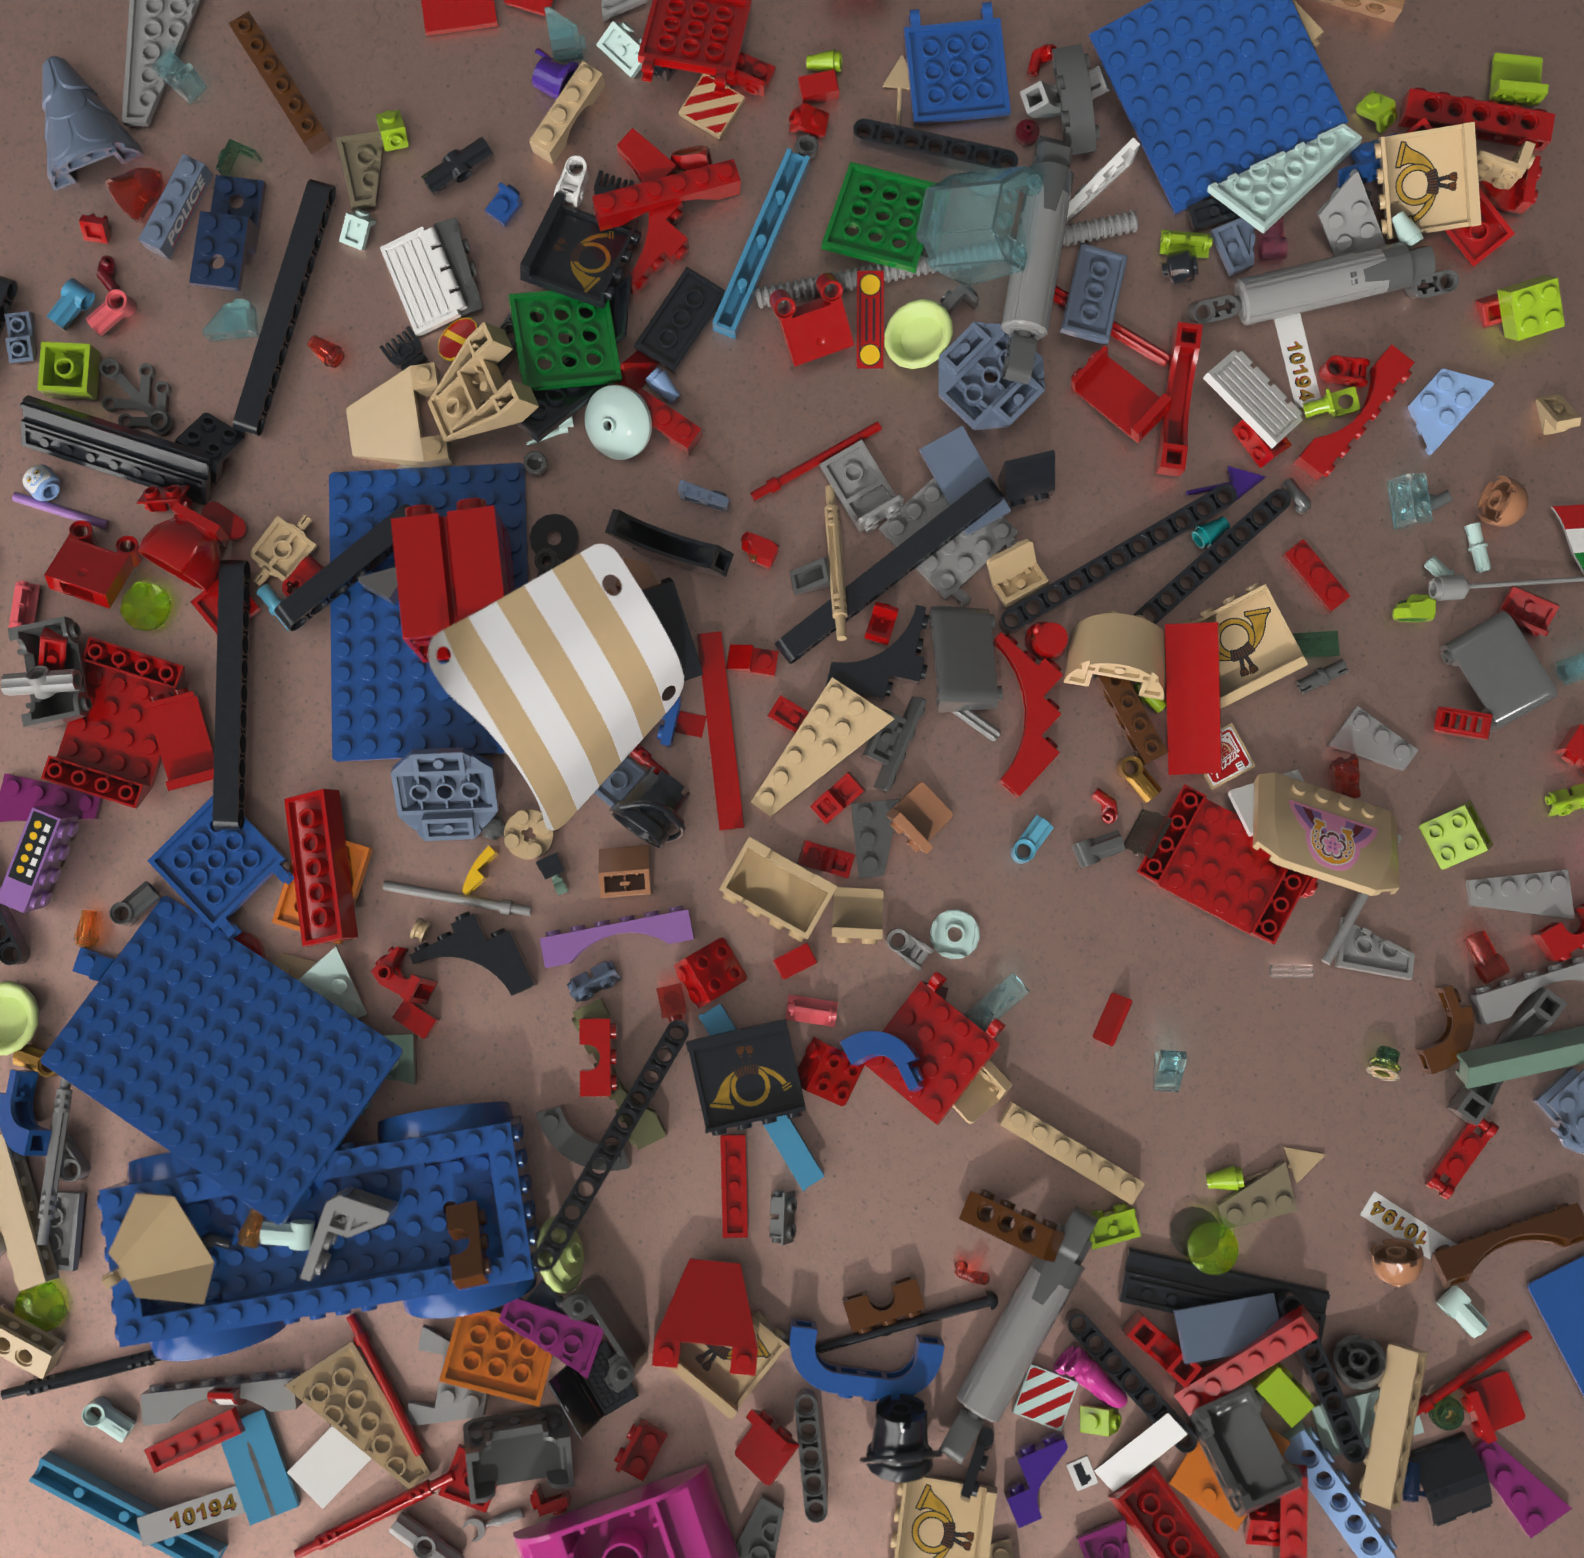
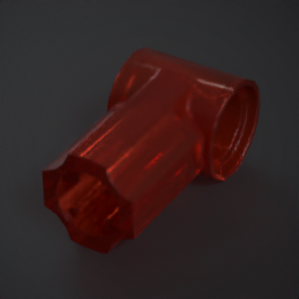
(1488, 962)

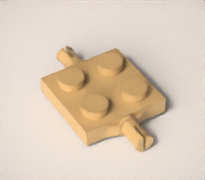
(282, 549)

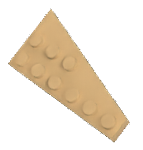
(828, 734)
(354, 1404)

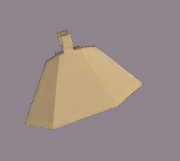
(160, 1252)

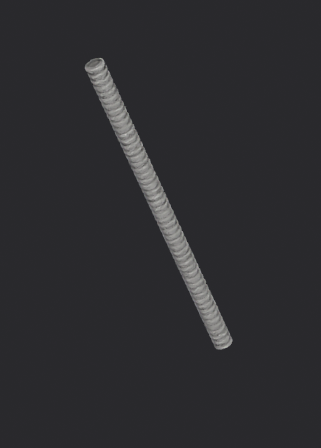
(848, 279)

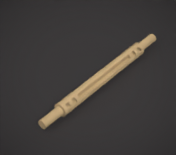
(835, 560)

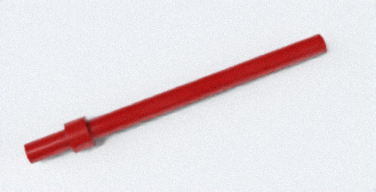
(774, 484)
(362, 1339)
(1427, 1403)

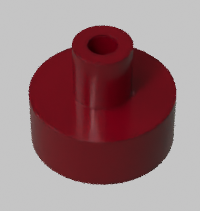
(1027, 132)

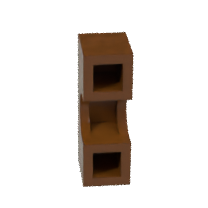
(471, 1266)
(864, 1314)

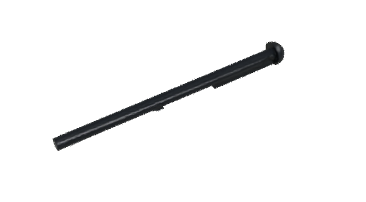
(936, 1315)

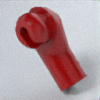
(1040, 56)
(1108, 806)

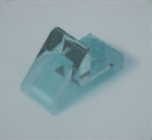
(180, 76)
(1168, 1070)

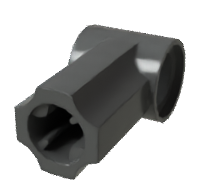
(1092, 850)
(136, 903)

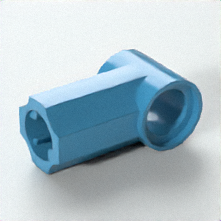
(73, 300)

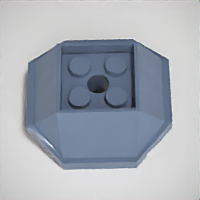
(962, 382)
(440, 811)

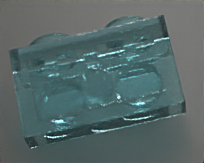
(1409, 500)

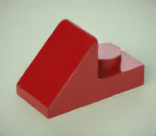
(752, 660)

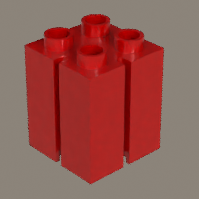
(448, 568)

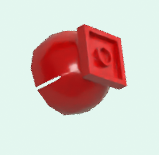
(186, 547)

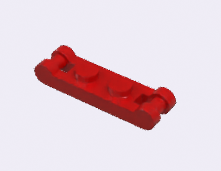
(1460, 1157)

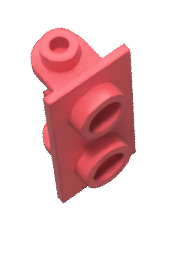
(24, 604)
(811, 1010)

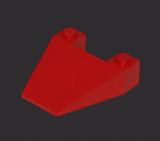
(710, 1310)

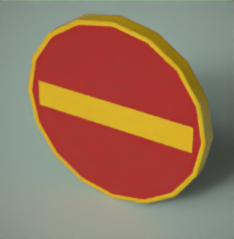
(455, 336)

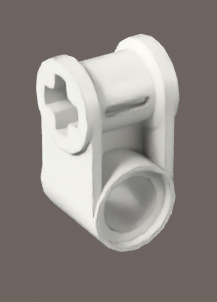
(573, 184)

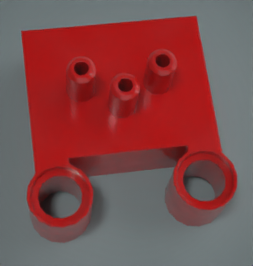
(816, 326)
(90, 570)

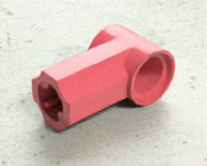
(109, 314)

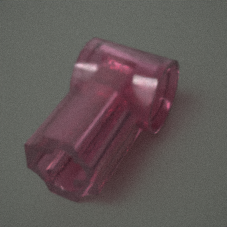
(1273, 243)

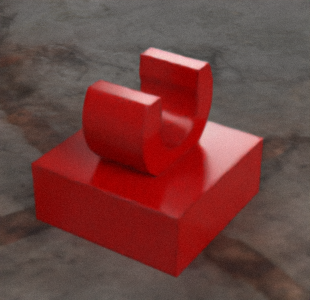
(95, 228)

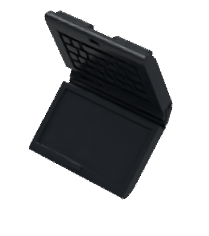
(619, 311)
(589, 1398)
(1452, 1478)

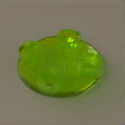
(145, 606)
(1213, 1248)
(41, 1306)

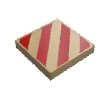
(711, 110)

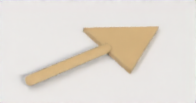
(898, 79)
(1299, 1161)

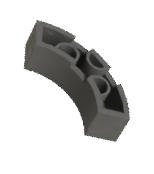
(1074, 88)
(573, 1143)

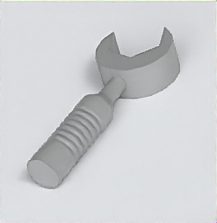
(496, 1521)

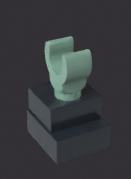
(551, 868)

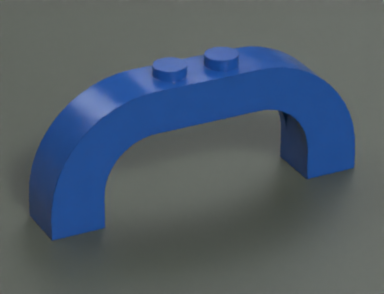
(859, 1381)

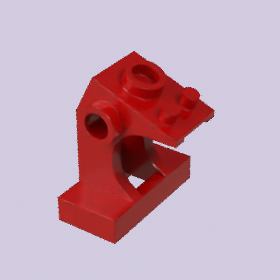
(415, 989)

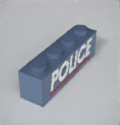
(176, 206)

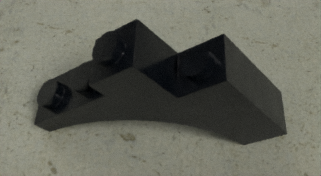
(669, 546)
(897, 662)
(470, 942)

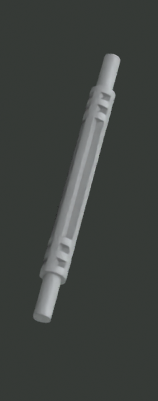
(54, 1160)

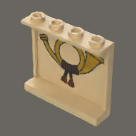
(1429, 178)
(1253, 643)
(708, 1367)
(941, 1524)

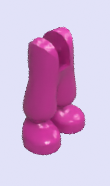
(1091, 1376)

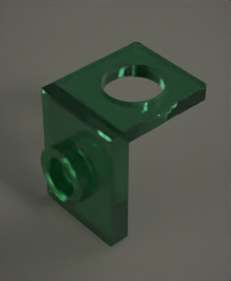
(229, 155)

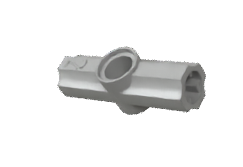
(41, 682)
(411, 1534)

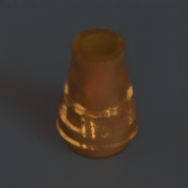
(87, 930)
(250, 1232)

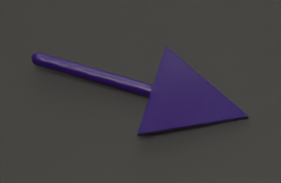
(1239, 479)

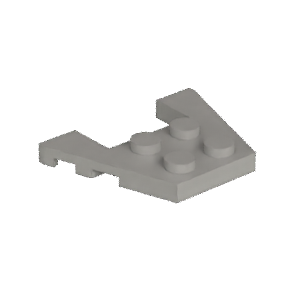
(451, 1401)

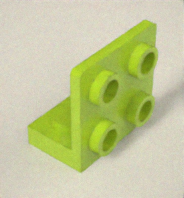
(1517, 79)
(1456, 835)

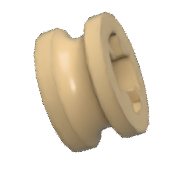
(420, 930)

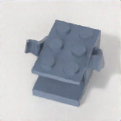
(1565, 1107)

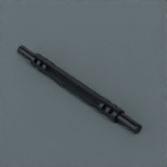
(81, 1375)

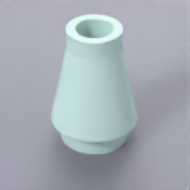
(1407, 230)

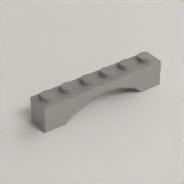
(1501, 1001)
(164, 1403)

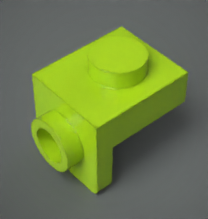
(1378, 109)
(392, 130)
(1099, 1420)

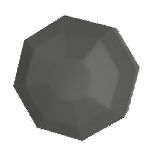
(807, 146)
(535, 463)
(494, 828)

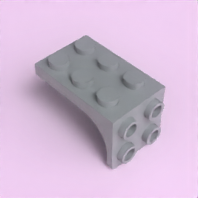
(861, 487)

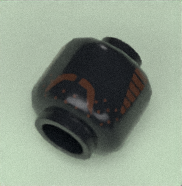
(1180, 267)

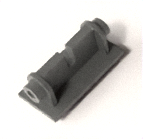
(785, 1205)

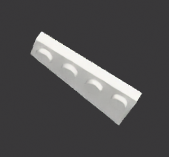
(1103, 178)

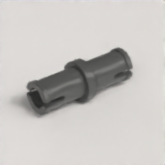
(1322, 676)

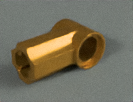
(1140, 779)
(30, 1058)

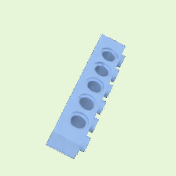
(1338, 1482)

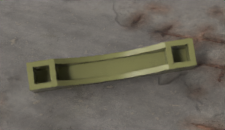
(650, 1125)

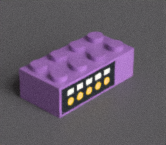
(38, 858)

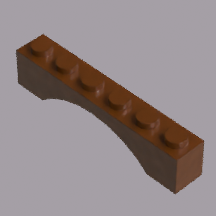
(1559, 1227)

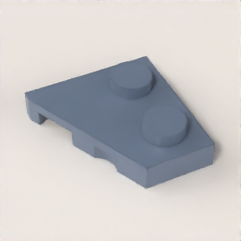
(1235, 245)
(701, 496)

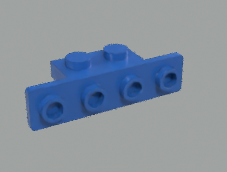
(1365, 164)

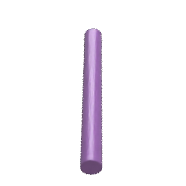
(59, 510)

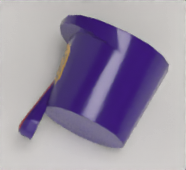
(551, 75)

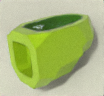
(1415, 609)

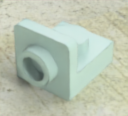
(356, 229)

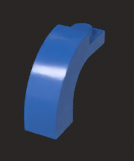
(871, 1044)
(17, 1116)

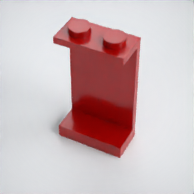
(1119, 395)
(181, 738)

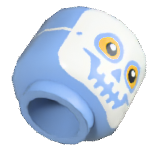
(42, 482)

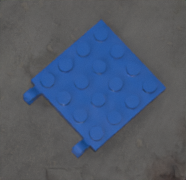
(956, 69)
(218, 867)

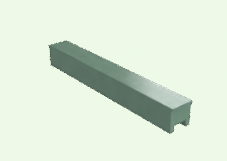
(1521, 1057)

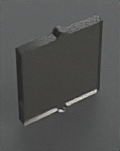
(1147, 833)

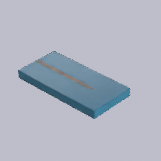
(260, 1469)

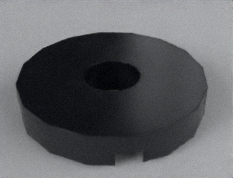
(555, 524)

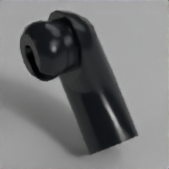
(214, 1239)

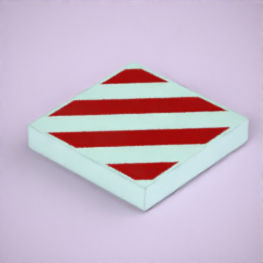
(1045, 1397)

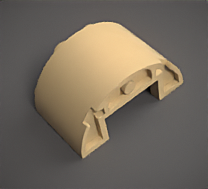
(1118, 648)
(777, 889)

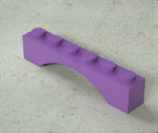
(565, 948)

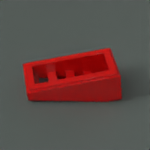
(1440, 721)

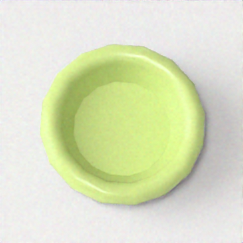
(918, 333)
(17, 1017)
(569, 1267)

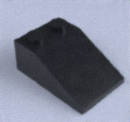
(1028, 479)

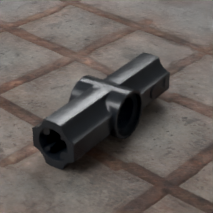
(457, 166)

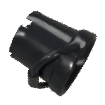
(652, 808)
(900, 1441)

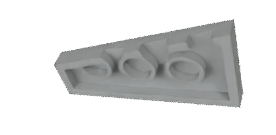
(1525, 893)

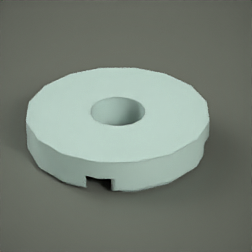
(968, 940)

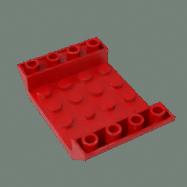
(115, 746)
(1215, 868)

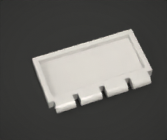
(421, 280)
(1253, 398)

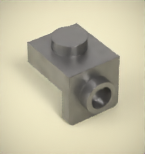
(961, 293)

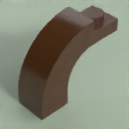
(1456, 1034)

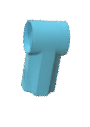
(1032, 838)

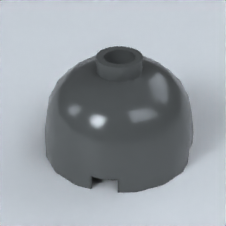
(1359, 1362)

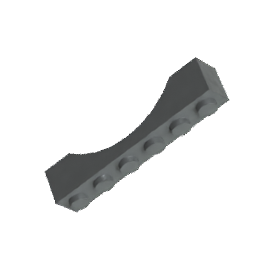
(1531, 1020)

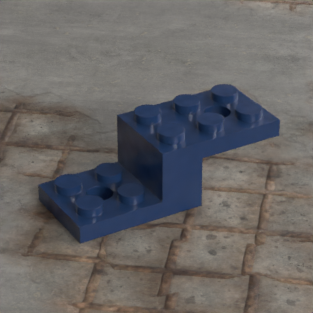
(227, 233)

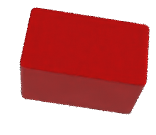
(818, 87)
(795, 961)
(416, 1018)

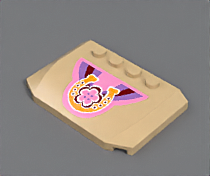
(1326, 834)

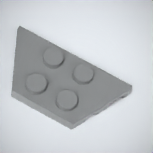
(1350, 219)

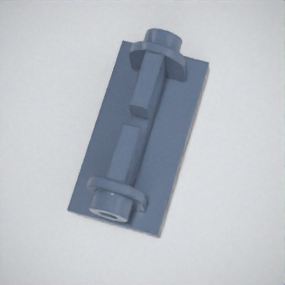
(583, 987)

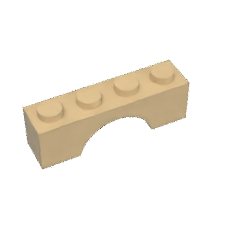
(579, 93)

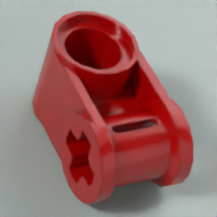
(1350, 371)
(304, 571)

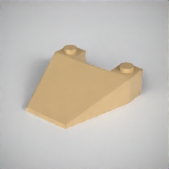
(473, 392)
(388, 421)

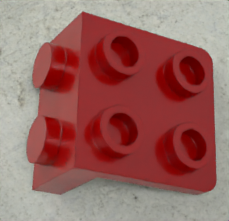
(1520, 195)
(710, 972)
(828, 1072)
(1491, 1404)
(766, 1446)

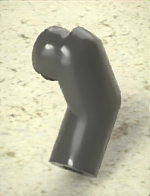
(1297, 494)
(1440, 500)

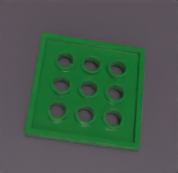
(859, 245)
(559, 375)

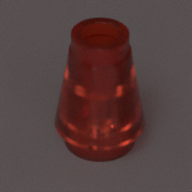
(326, 351)

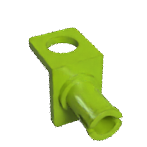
(1330, 403)

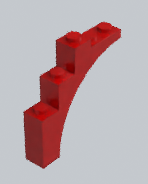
(662, 238)
(1039, 714)

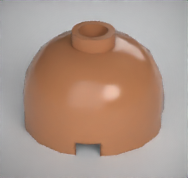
(1503, 502)
(1397, 1261)

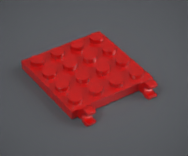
(695, 37)
(946, 1041)

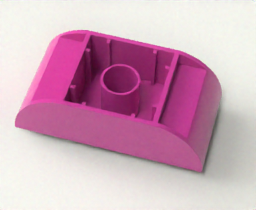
(658, 1520)

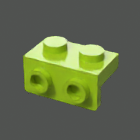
(1114, 1226)

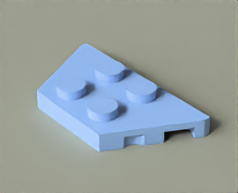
(1445, 404)

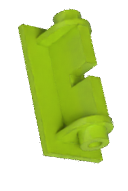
(1179, 240)
(1563, 803)

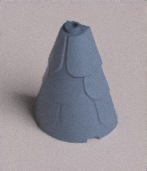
(78, 125)

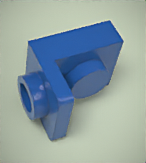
(504, 204)

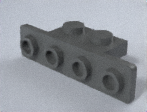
(457, 254)
(891, 742)

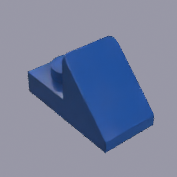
(667, 731)
(92, 963)

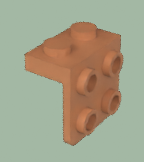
(919, 817)

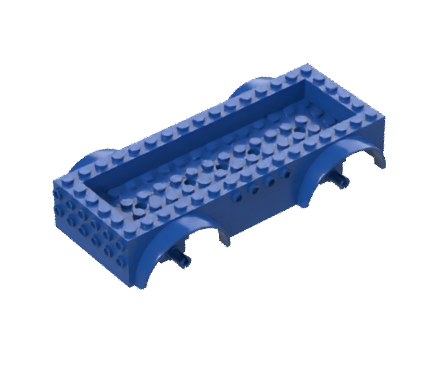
(417, 1161)

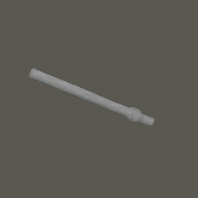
(504, 907)
(1346, 925)

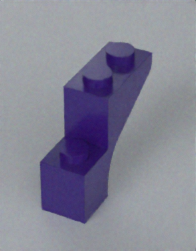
(1036, 1463)

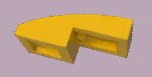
(476, 876)

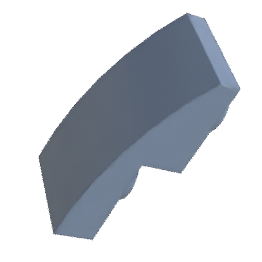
(21, 337)

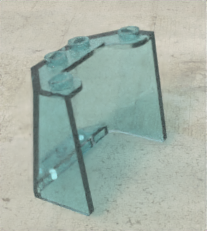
(970, 223)

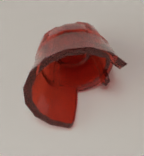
(136, 191)

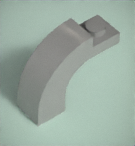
(1043, 101)

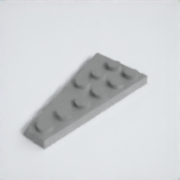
(151, 31)

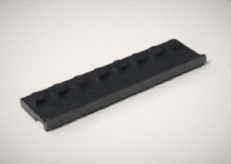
(114, 448)
(1175, 1284)

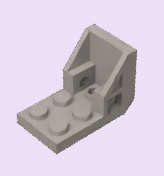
(345, 1215)

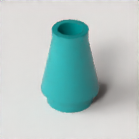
(1209, 532)

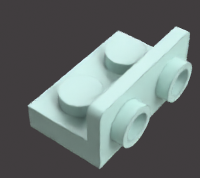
(622, 47)

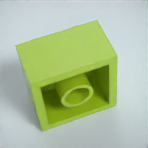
(1531, 307)
(69, 370)
(1282, 1394)

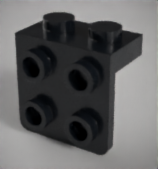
(212, 437)

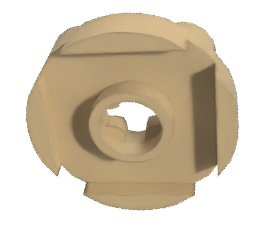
(515, 840)

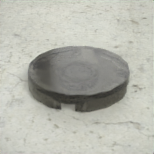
(1185, 1223)

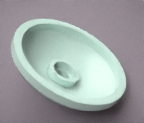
(629, 422)

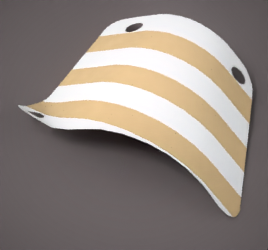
(564, 676)

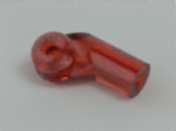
(973, 1276)

